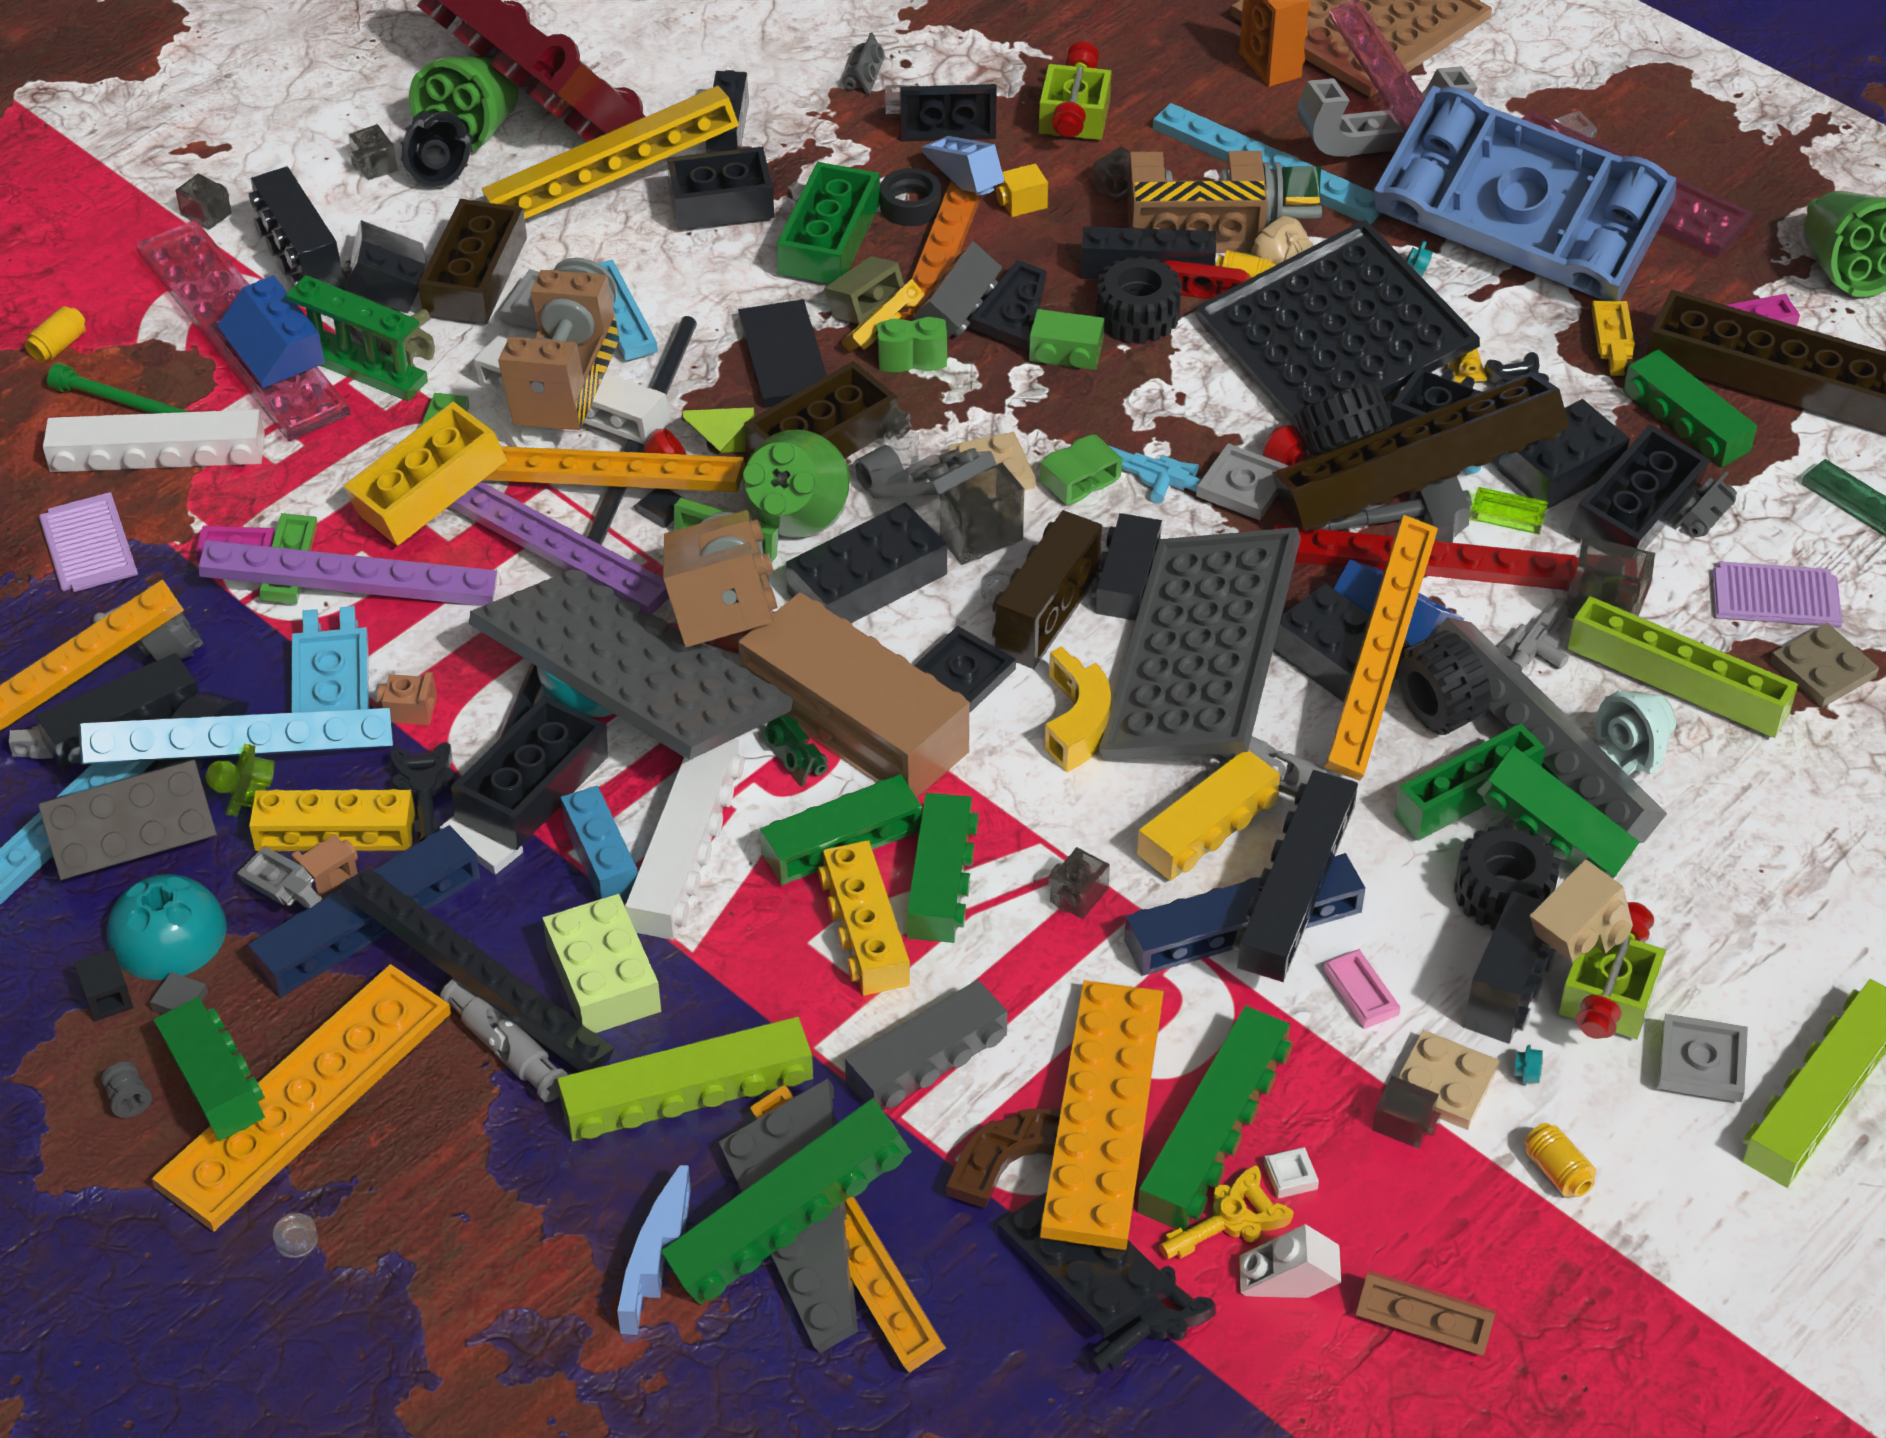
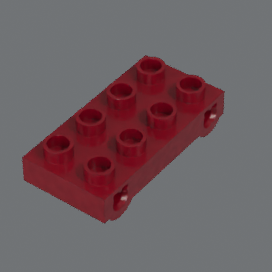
(552, 60)

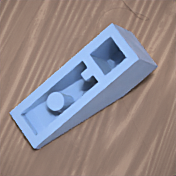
(967, 163)

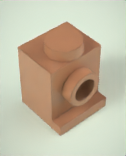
(409, 698)
(329, 864)

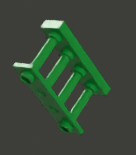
(351, 359)

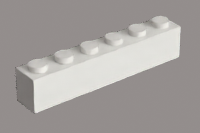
(616, 408)
(154, 440)
(683, 841)

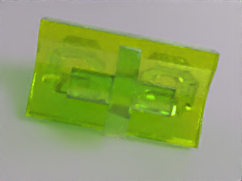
(241, 780)

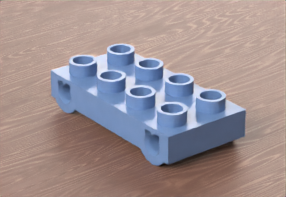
(1525, 193)

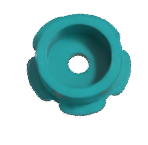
(1529, 1065)

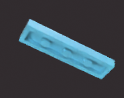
(634, 333)

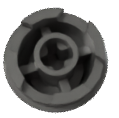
(171, 638)

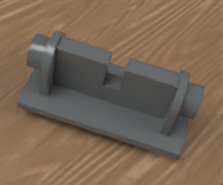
(864, 65)
(1713, 496)

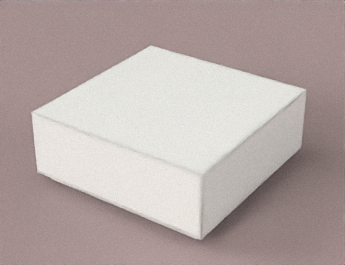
(1291, 1172)

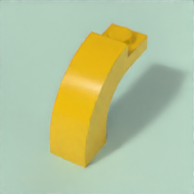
(1079, 732)

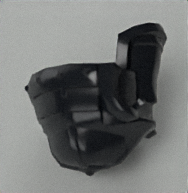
(435, 148)

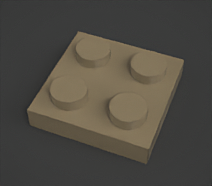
(1824, 665)

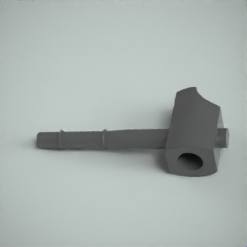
(1440, 503)

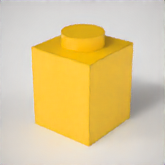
(1023, 190)

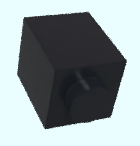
(103, 985)

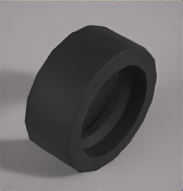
(910, 212)

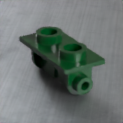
(792, 748)

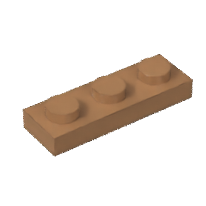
(1426, 1312)

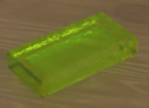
(1508, 510)

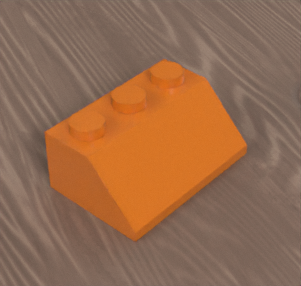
(1274, 38)

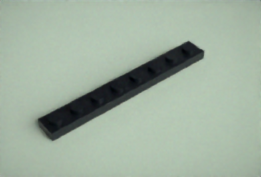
(477, 971)

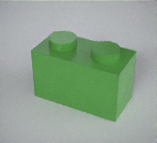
(1066, 339)

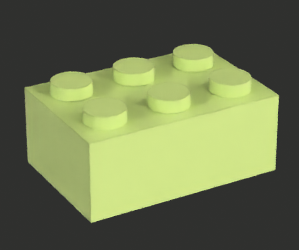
(602, 964)

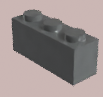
(961, 289)

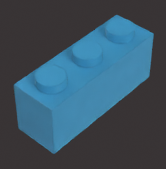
(599, 843)

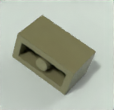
(863, 289)

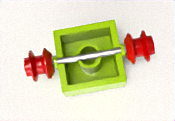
(1076, 95)
(1615, 988)

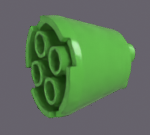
(467, 88)
(1849, 240)
(815, 488)

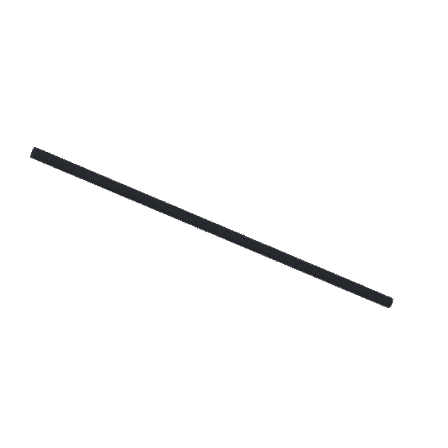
(610, 503)

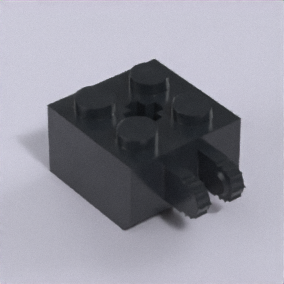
(1427, 393)

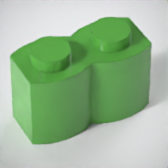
(912, 344)
(1080, 469)

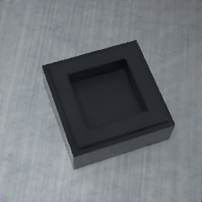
(659, 506)

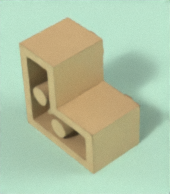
(1584, 913)

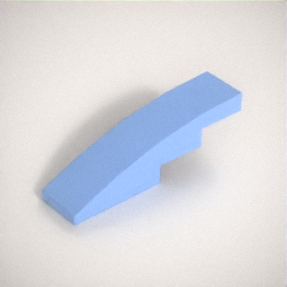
(646, 1265)

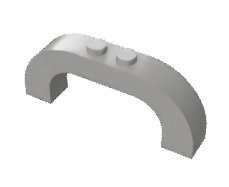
(1337, 134)

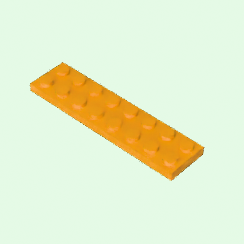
(304, 1096)
(1103, 1116)

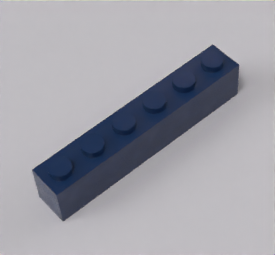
(1209, 922)
(338, 928)

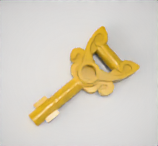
(1231, 1216)

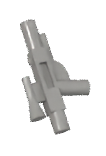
(1540, 640)

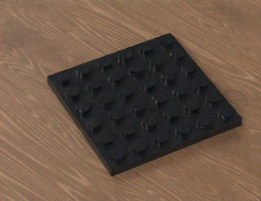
(1336, 321)

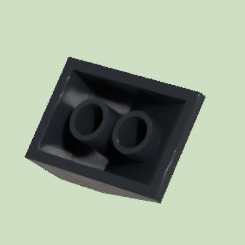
(385, 267)

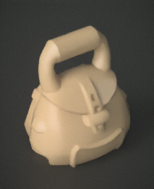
(1281, 240)

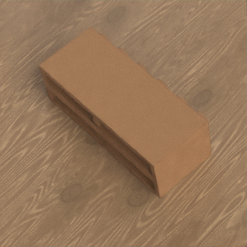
(859, 695)

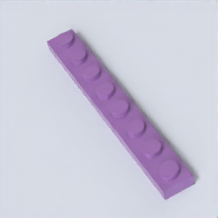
(562, 546)
(347, 573)

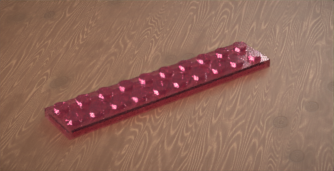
(205, 288)

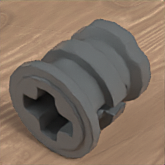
(126, 1090)

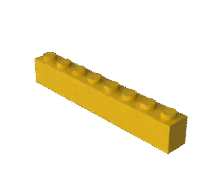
(615, 154)

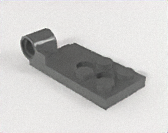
(885, 476)

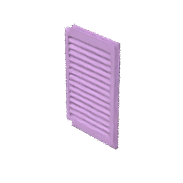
(87, 543)
(1776, 593)

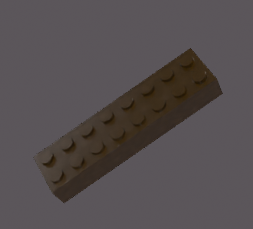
(1773, 359)
(1421, 451)

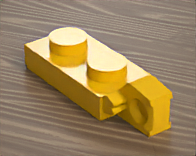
(864, 333)
(1613, 334)

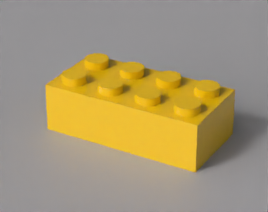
(425, 473)

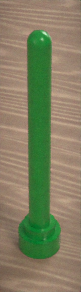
(64, 378)

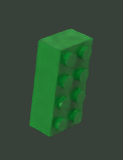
(828, 223)

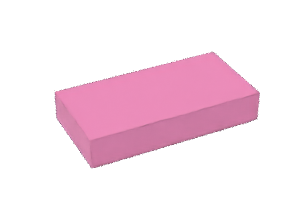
(1361, 989)

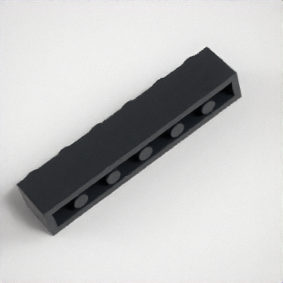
(1296, 876)

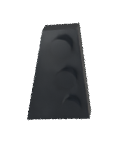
(1012, 305)

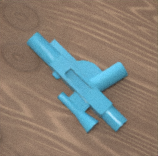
(1160, 473)

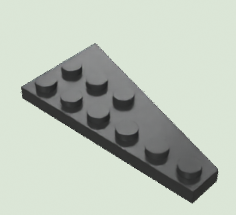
(817, 1261)

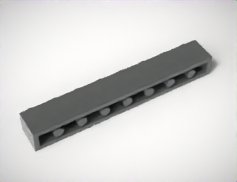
(1568, 749)

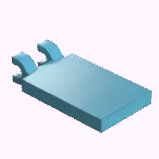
(330, 665)

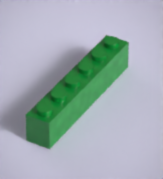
(1214, 1119)
(786, 1202)

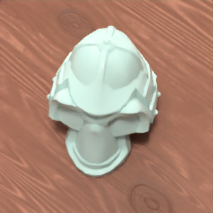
(1635, 729)

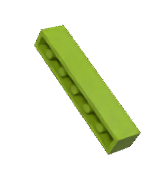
(1682, 666)
(685, 1078)
(1821, 1089)

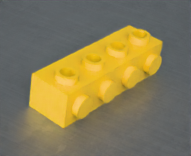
(1208, 815)
(308, 817)
(865, 918)

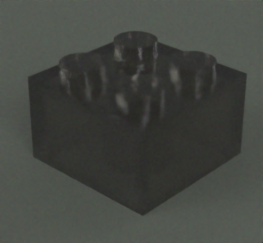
(982, 514)
(1610, 574)

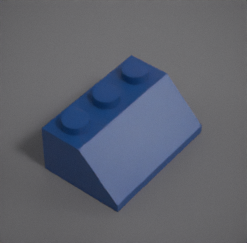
(270, 333)
(1361, 584)

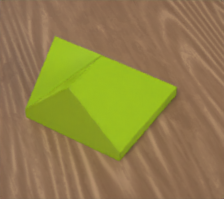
(721, 426)

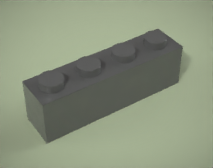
(927, 1046)

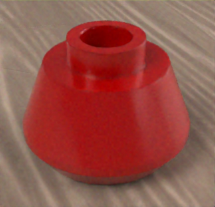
(663, 442)
(1285, 445)

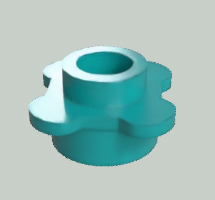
(1419, 258)

